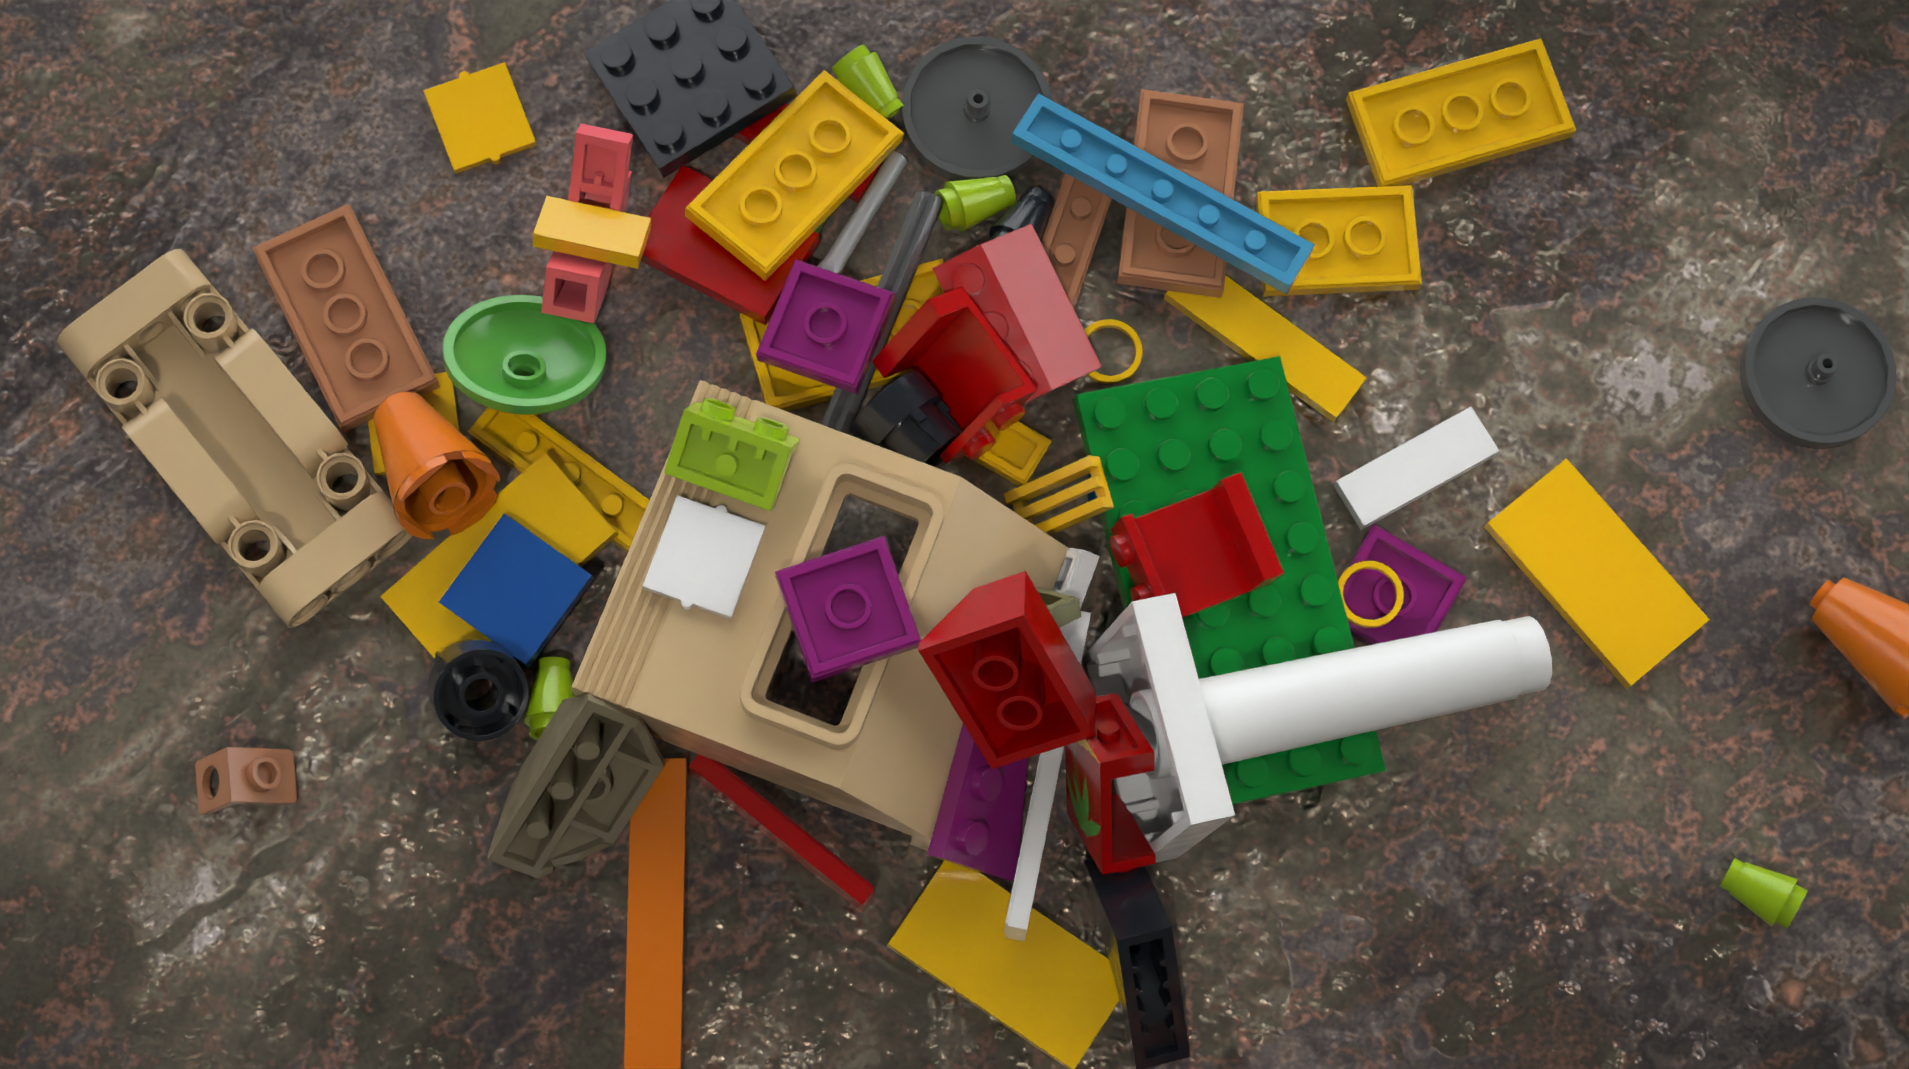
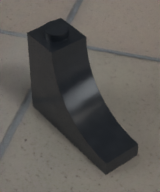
(1142, 963)

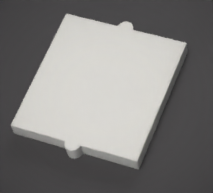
(704, 557)

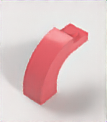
(601, 179)

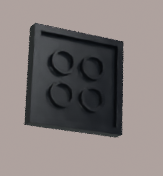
(689, 78)

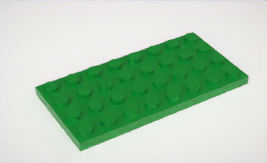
(1179, 440)

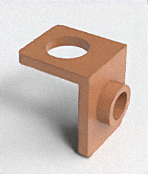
(246, 778)

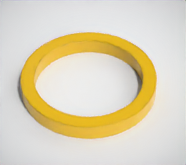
(1130, 332)
(1393, 578)

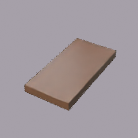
(1203, 142)
(345, 316)

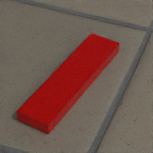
(783, 831)

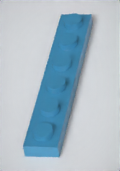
(1162, 193)

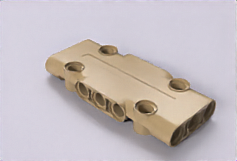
(234, 436)

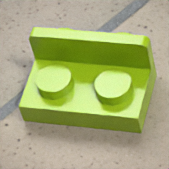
(731, 453)

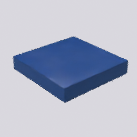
(516, 590)

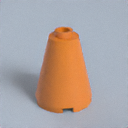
(431, 468)
(1870, 634)

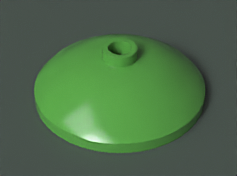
(522, 358)

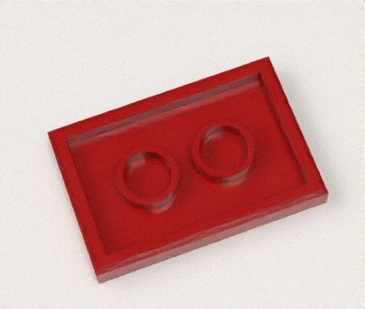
(700, 262)

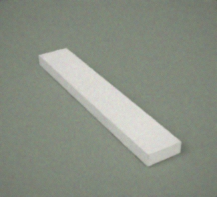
(1038, 817)

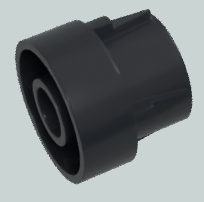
(908, 420)
(493, 712)

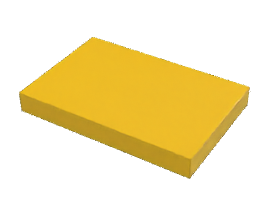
(1359, 234)

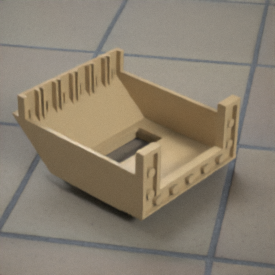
(708, 676)

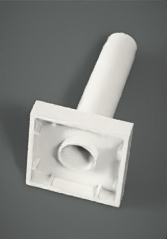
(1284, 703)

